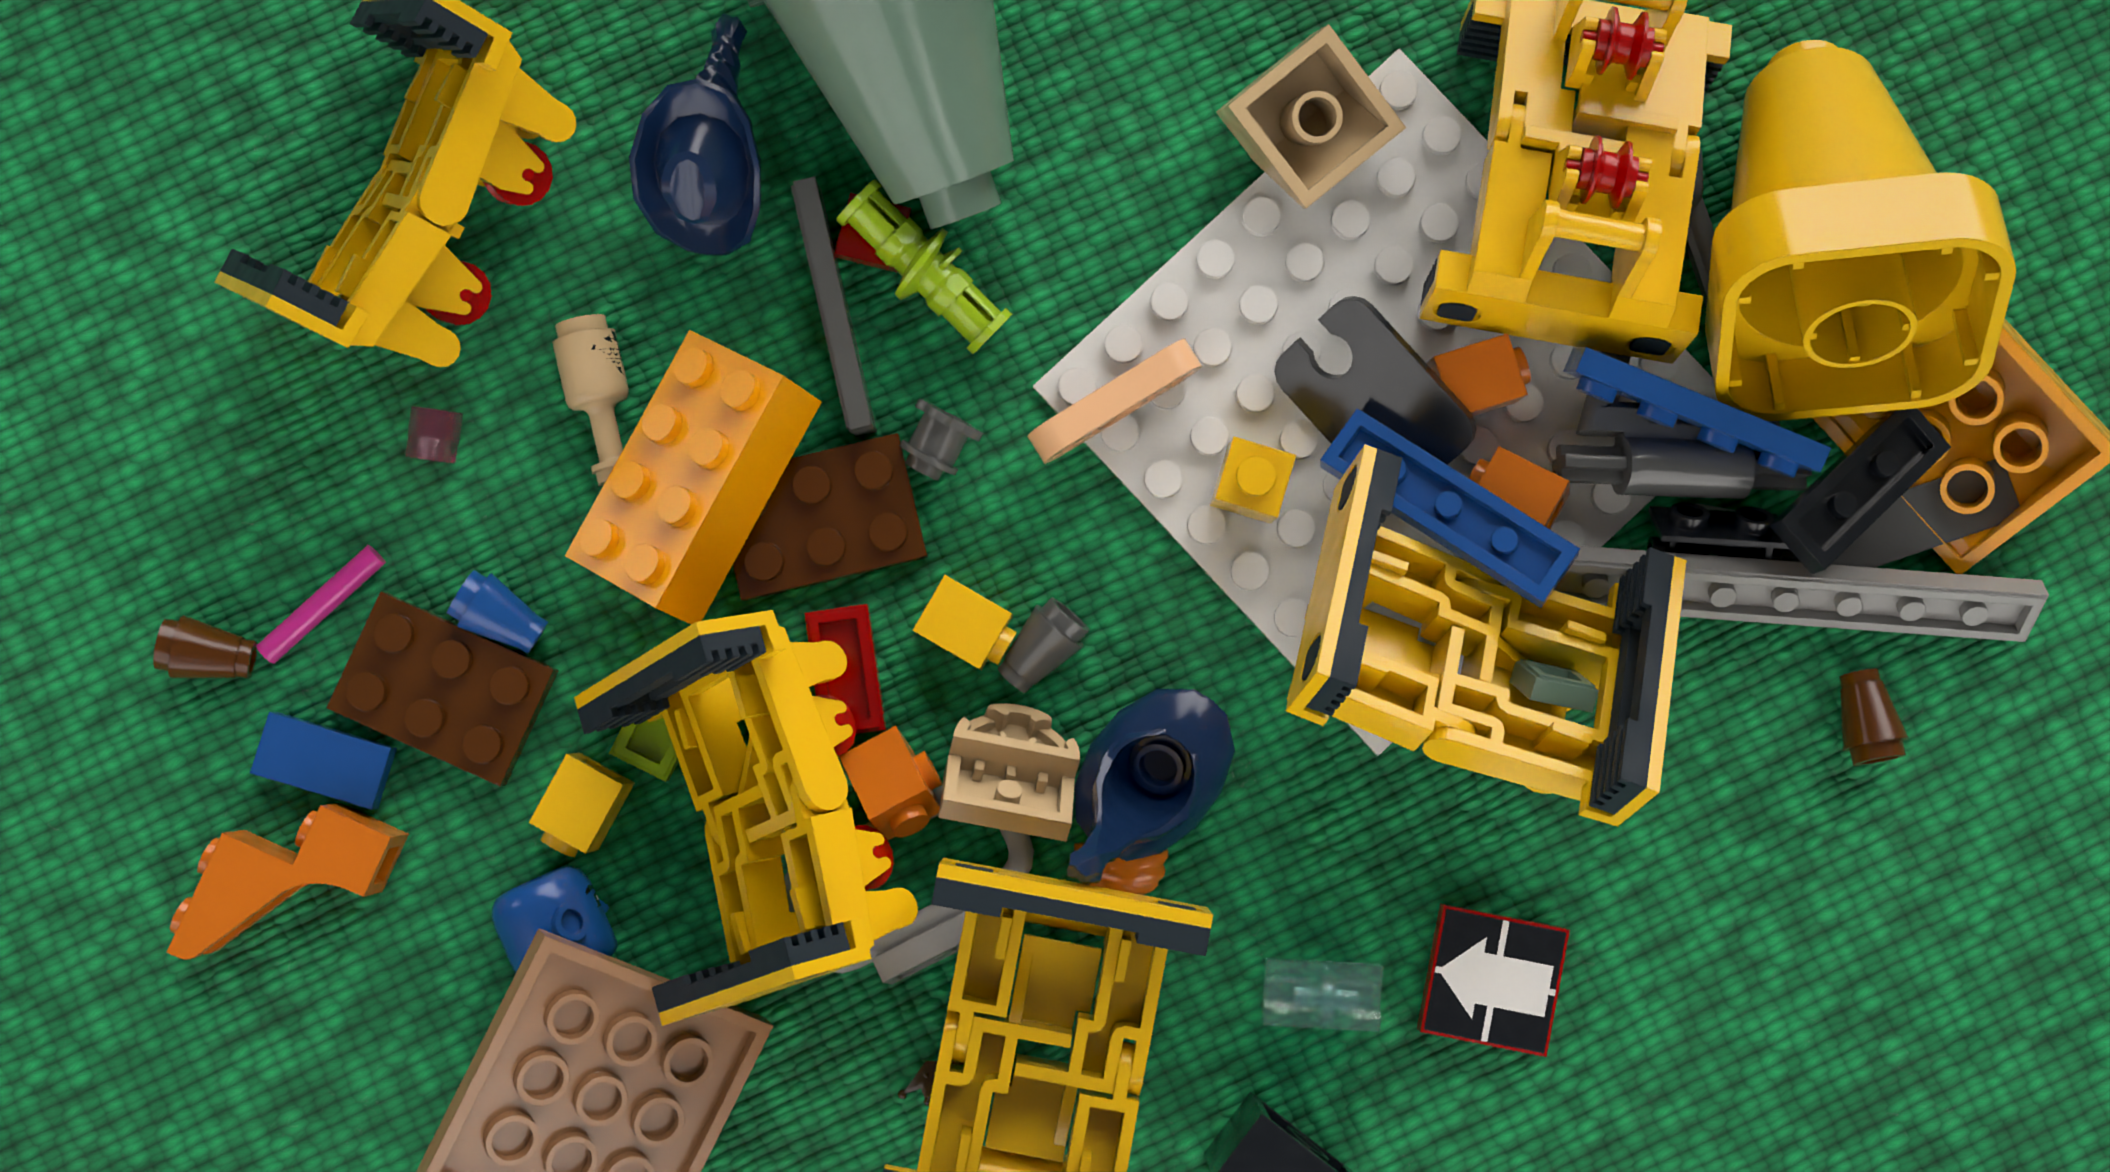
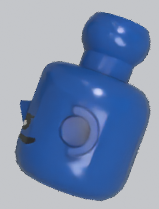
(557, 903)

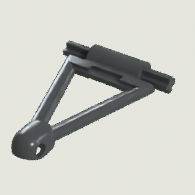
(1662, 459)

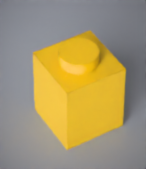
(1253, 480)
(966, 624)
(580, 805)

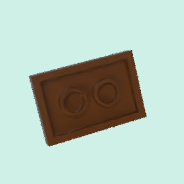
(833, 520)
(442, 689)

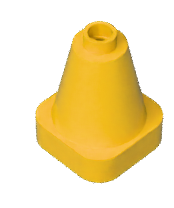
(1845, 254)

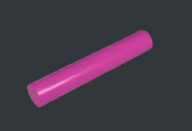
(320, 604)

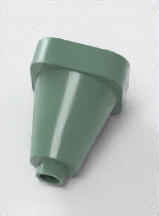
(913, 92)

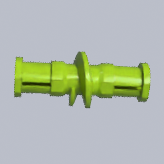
(922, 265)

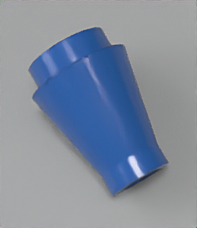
(495, 612)

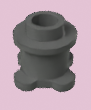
(937, 441)

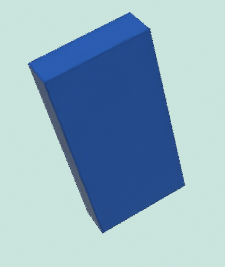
(323, 760)

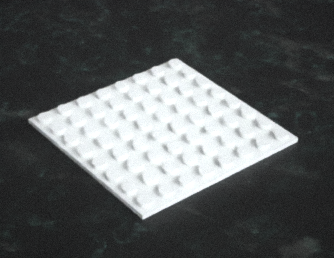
(1261, 284)

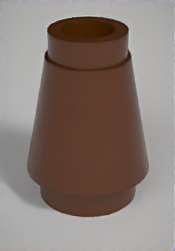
(202, 651)
(1869, 719)

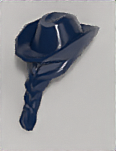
(699, 157)
(1149, 778)

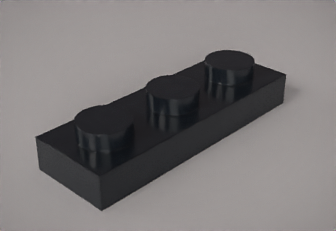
(1859, 487)

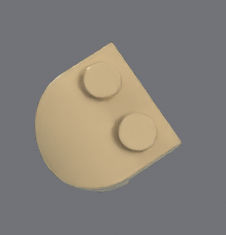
(1011, 773)

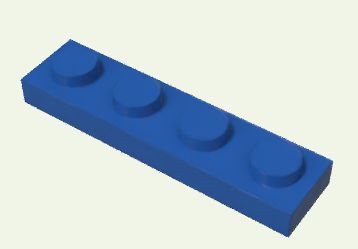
(1718, 422)
(1460, 513)

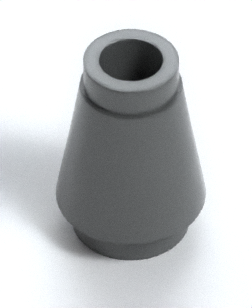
(1043, 644)

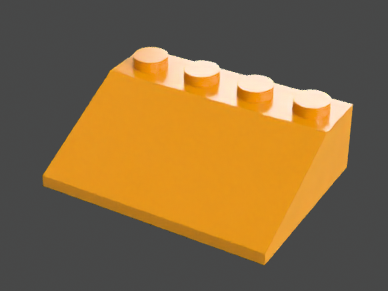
(2020, 419)

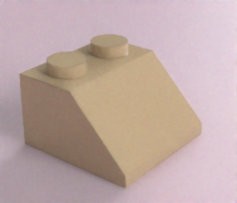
(1311, 117)

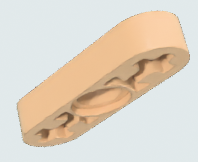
(1114, 401)

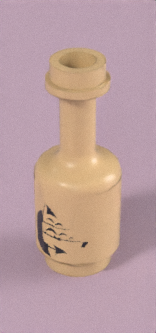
(593, 381)

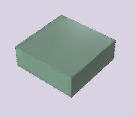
(1554, 685)

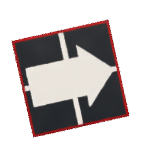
(1493, 980)

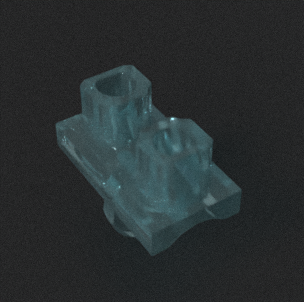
(1322, 994)

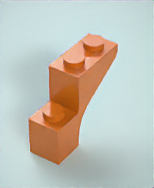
(252, 876)

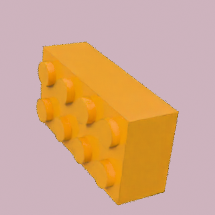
(693, 478)

